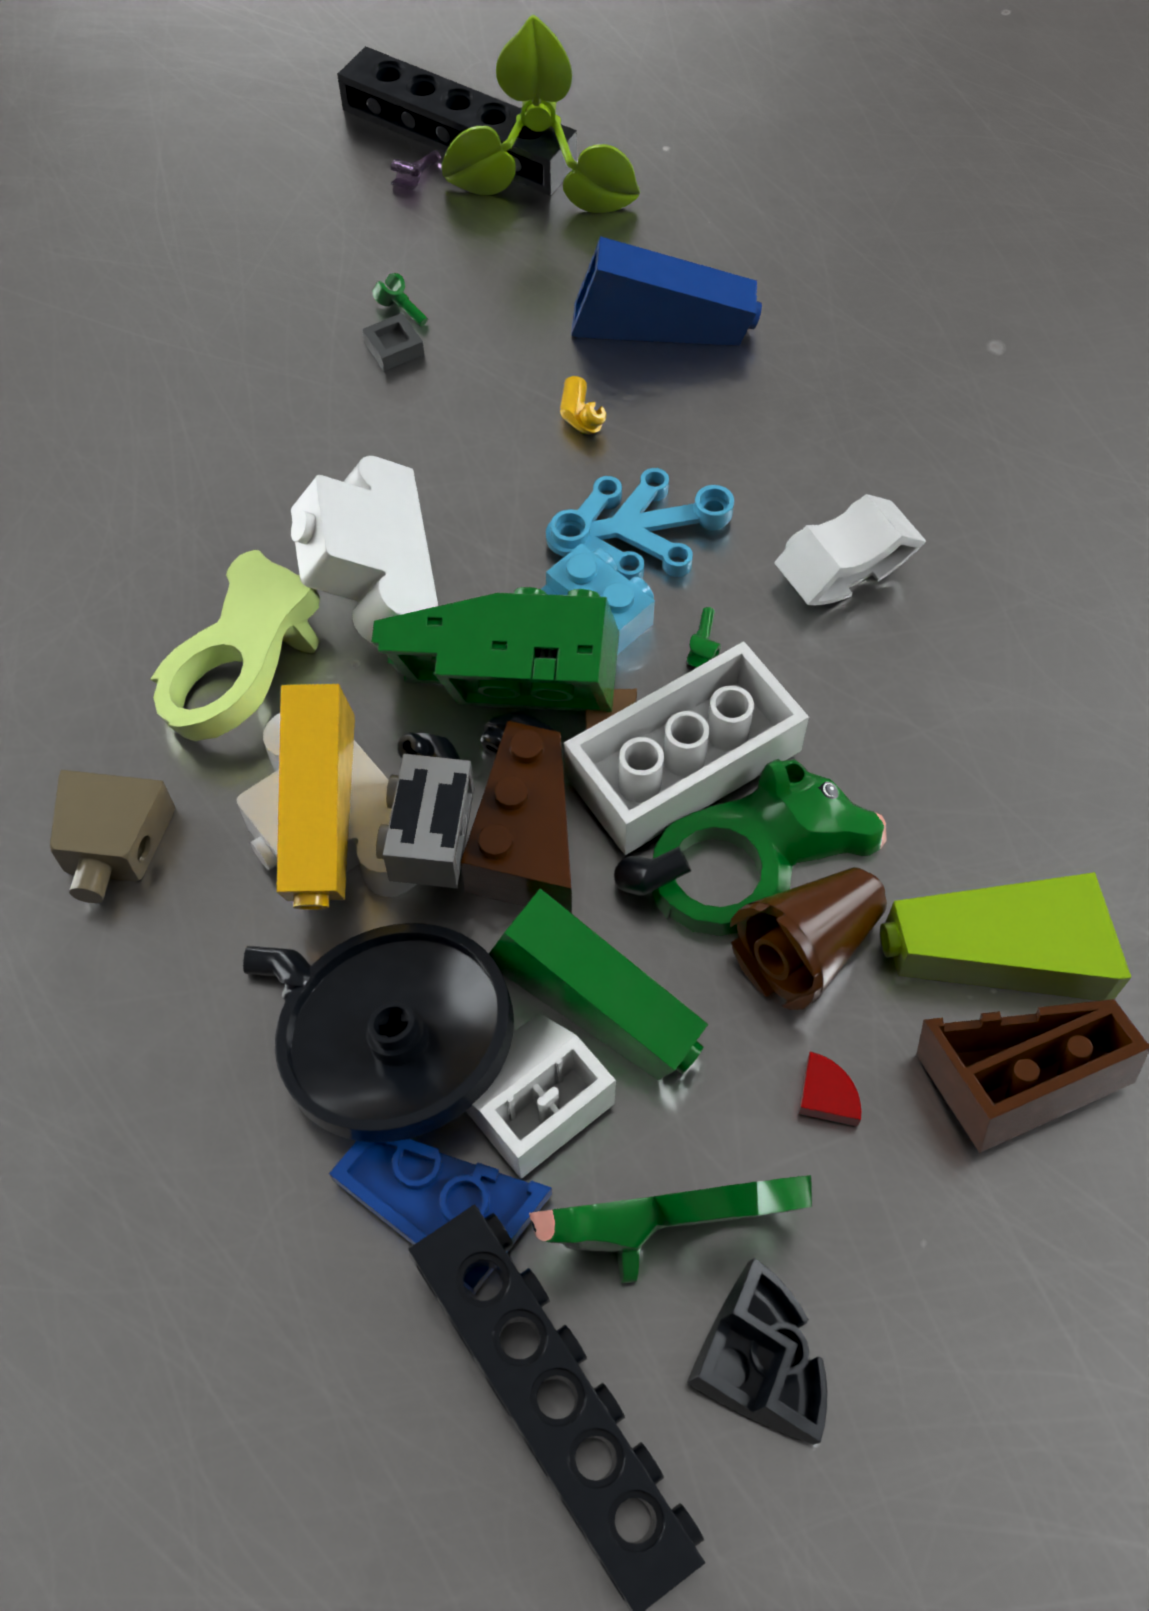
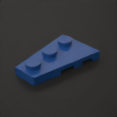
(423, 1189)

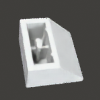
(542, 1094)

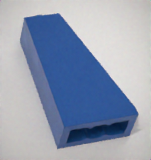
(661, 299)

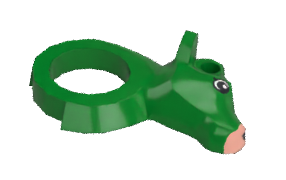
(780, 824)
(629, 1223)

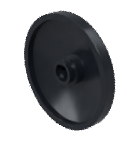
(395, 1032)

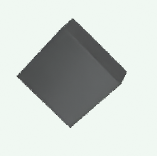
(393, 342)

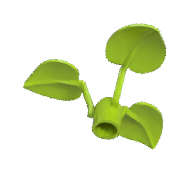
(539, 74)

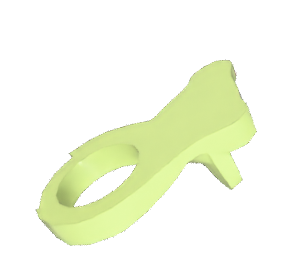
(258, 613)

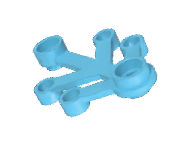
(635, 525)

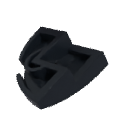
(761, 1359)

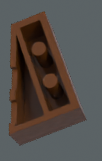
(521, 822)
(1030, 1067)

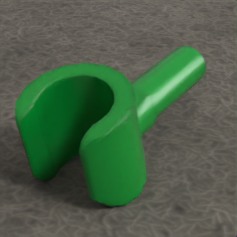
(388, 298)
(701, 647)

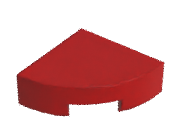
(829, 1092)

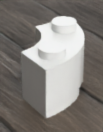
(840, 553)

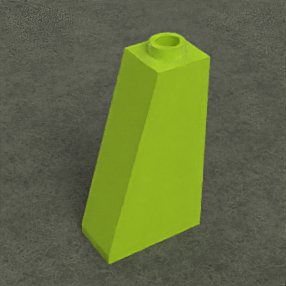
(1012, 937)

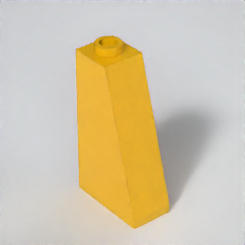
(314, 794)

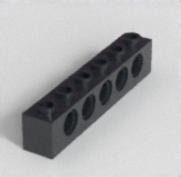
(441, 109)
(638, 1569)

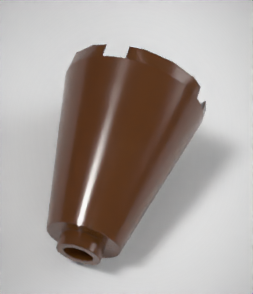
(806, 934)

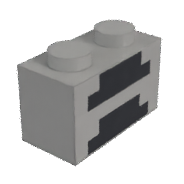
(427, 820)

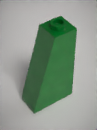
(597, 988)

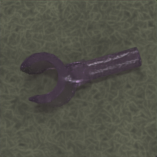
(409, 173)

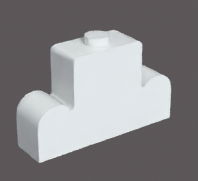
(365, 541)
(367, 813)

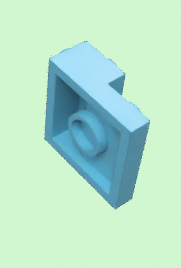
(629, 600)

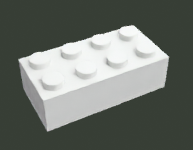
(684, 746)

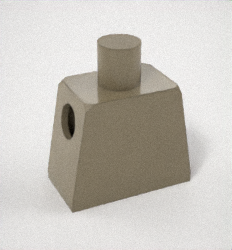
(107, 828)

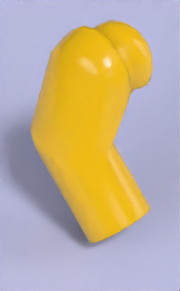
(576, 411)

